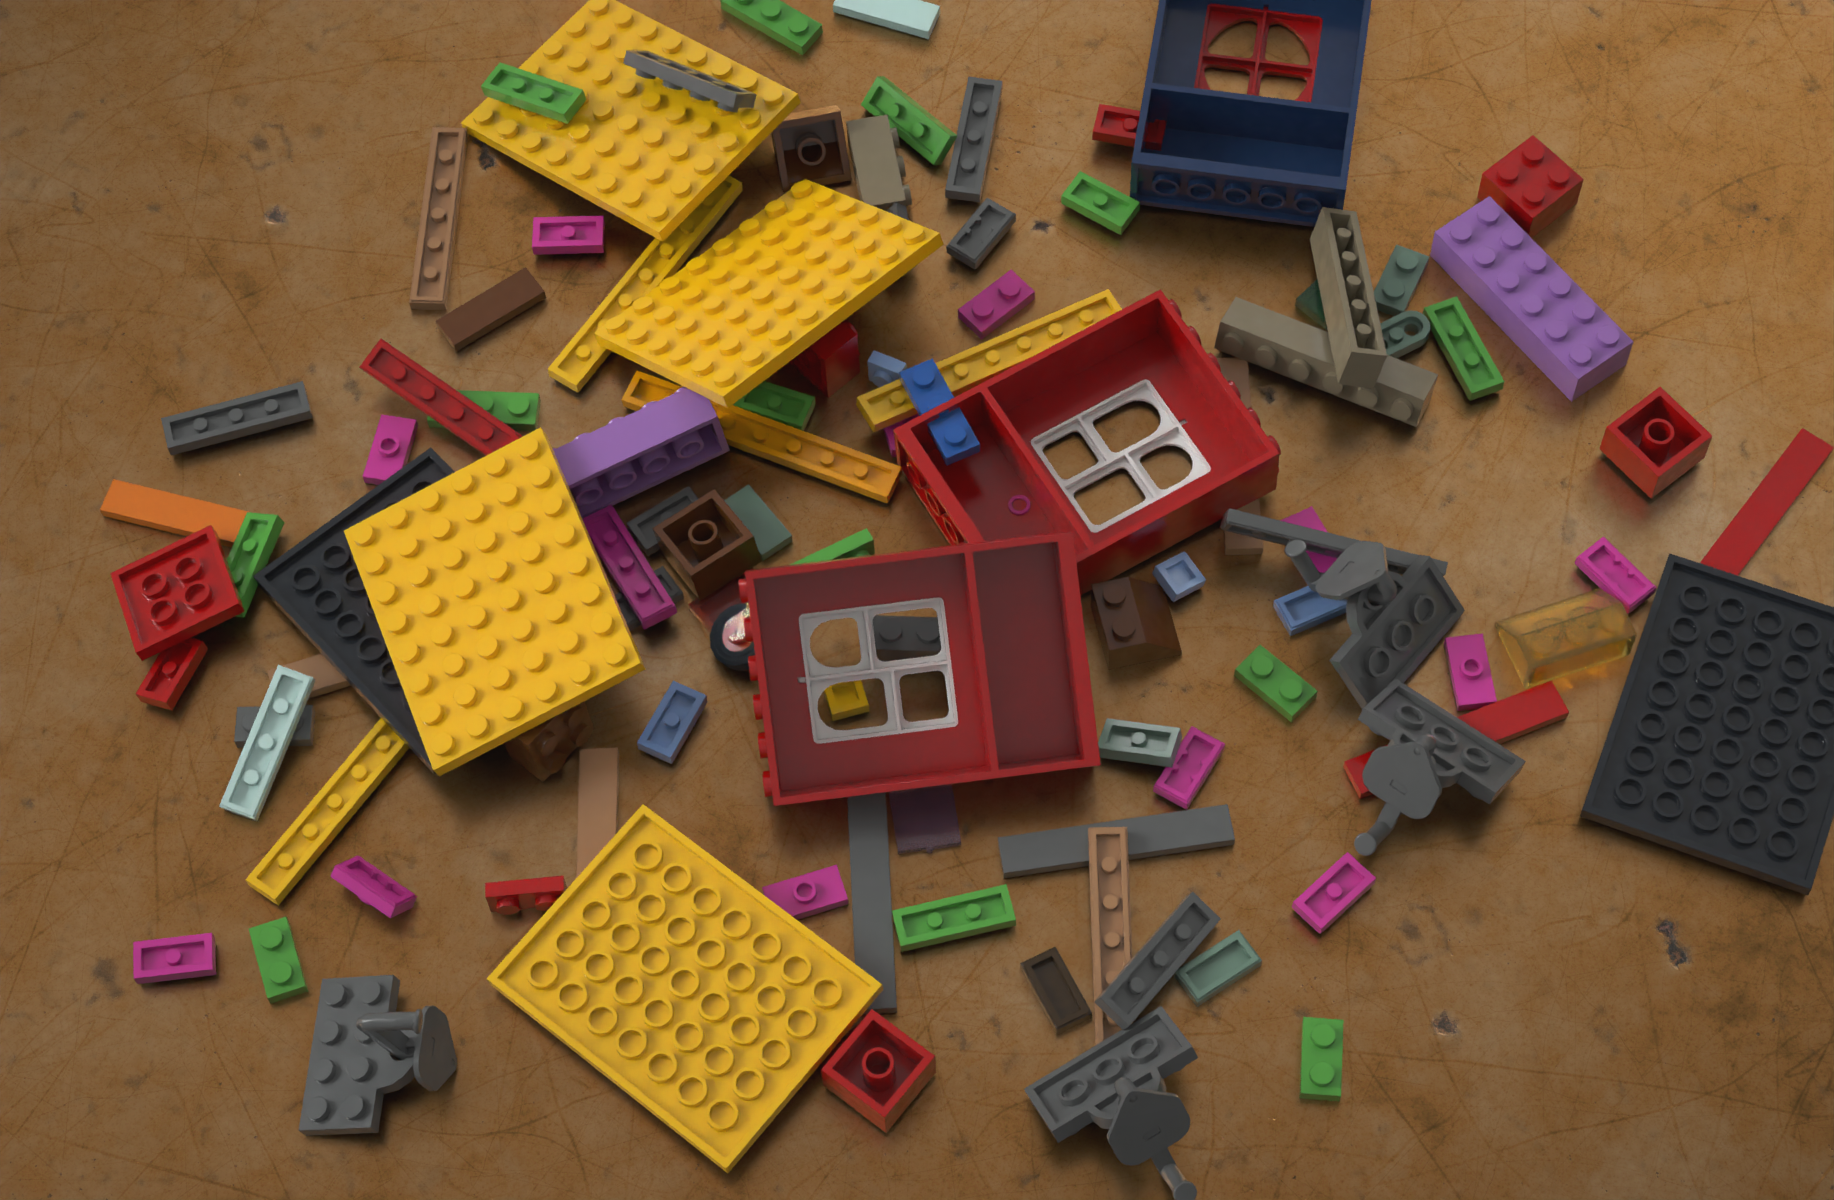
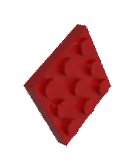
(176, 592)

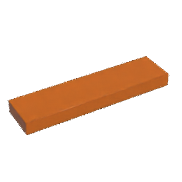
(170, 511)

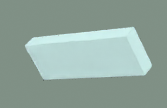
(902, 15)

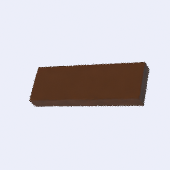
(490, 309)

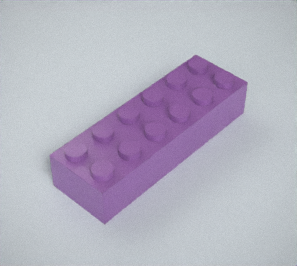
(1531, 298)
(641, 450)

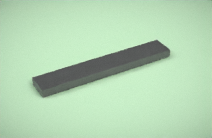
(1316, 540)
(1146, 838)
(872, 895)

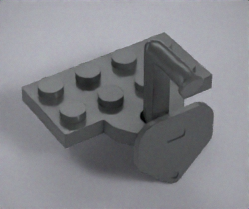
(1390, 615)
(1425, 754)
(358, 1051)
(1125, 1091)

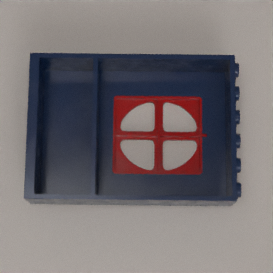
(1251, 150)

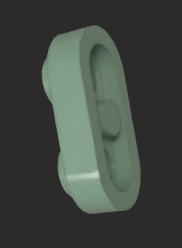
(1397, 341)

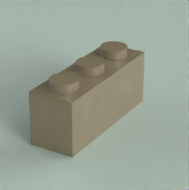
(875, 162)

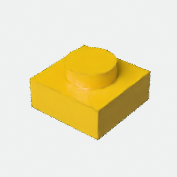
(846, 699)

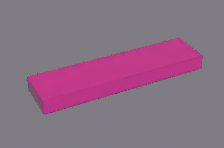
(629, 568)

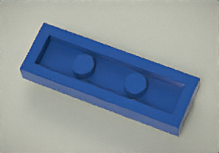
(951, 430)

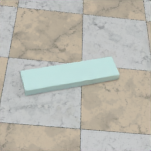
(267, 743)

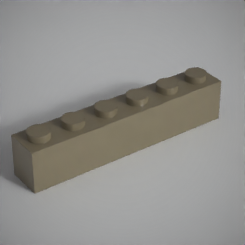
(1348, 298)
(1307, 356)

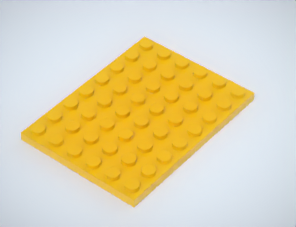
(633, 141)
(767, 291)
(492, 602)
(685, 987)

